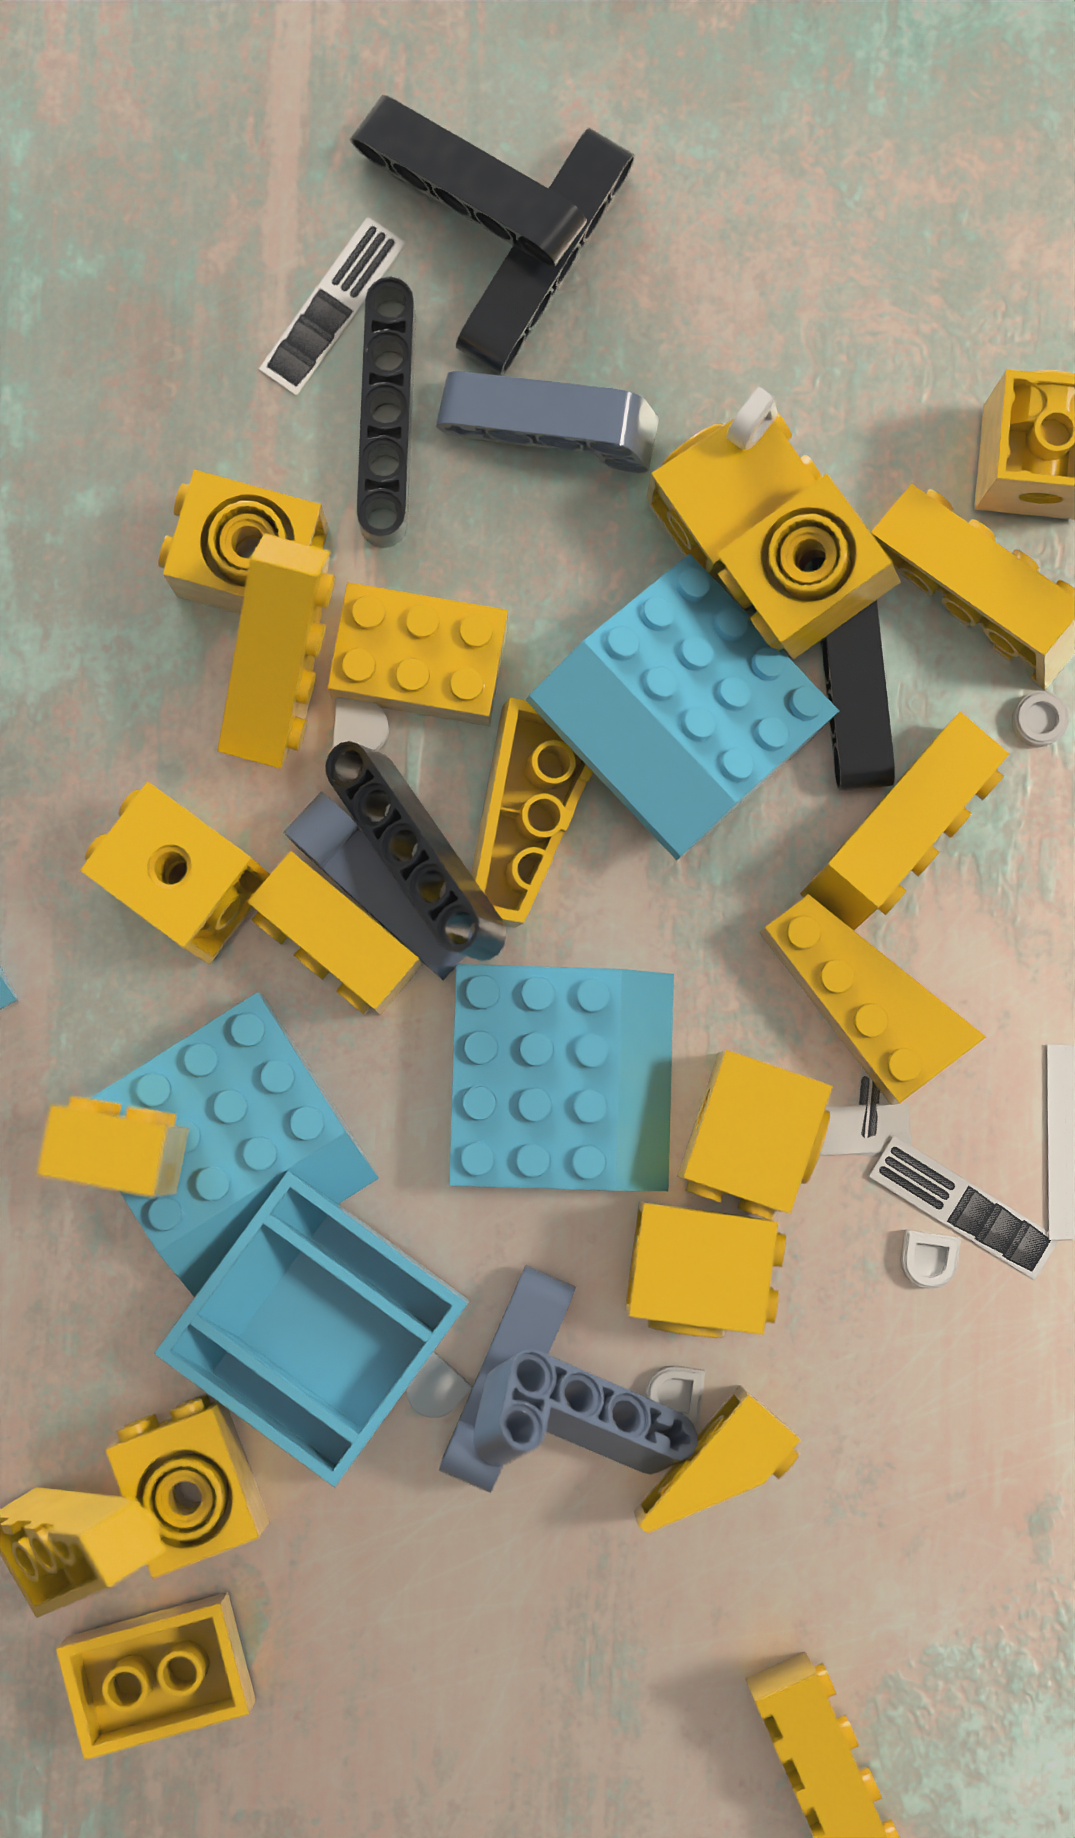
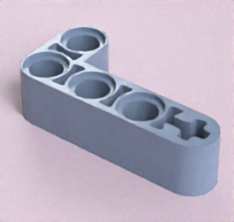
(551, 415)
(350, 860)
(528, 1323)
(646, 1433)

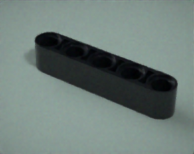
(468, 180)
(526, 285)
(379, 388)
(858, 690)
(434, 859)

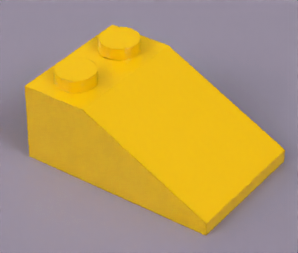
(732, 1456)

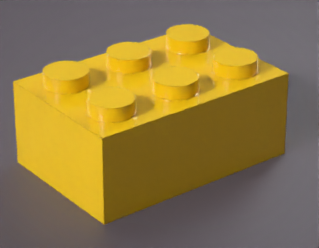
(418, 653)
(333, 935)
(108, 1150)
(156, 1676)

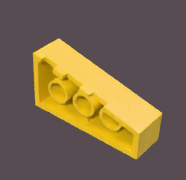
(981, 581)
(276, 651)
(525, 809)
(907, 822)
(874, 1006)
(74, 1544)
(818, 1751)

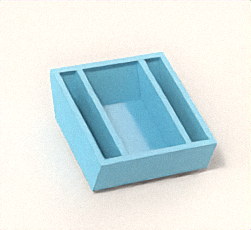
(681, 706)
(561, 1078)
(249, 1122)
(312, 1327)

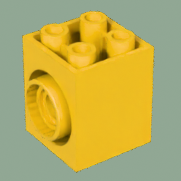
(1028, 445)
(717, 492)
(219, 525)
(770, 561)
(150, 854)
(756, 1135)
(703, 1271)
(195, 1447)

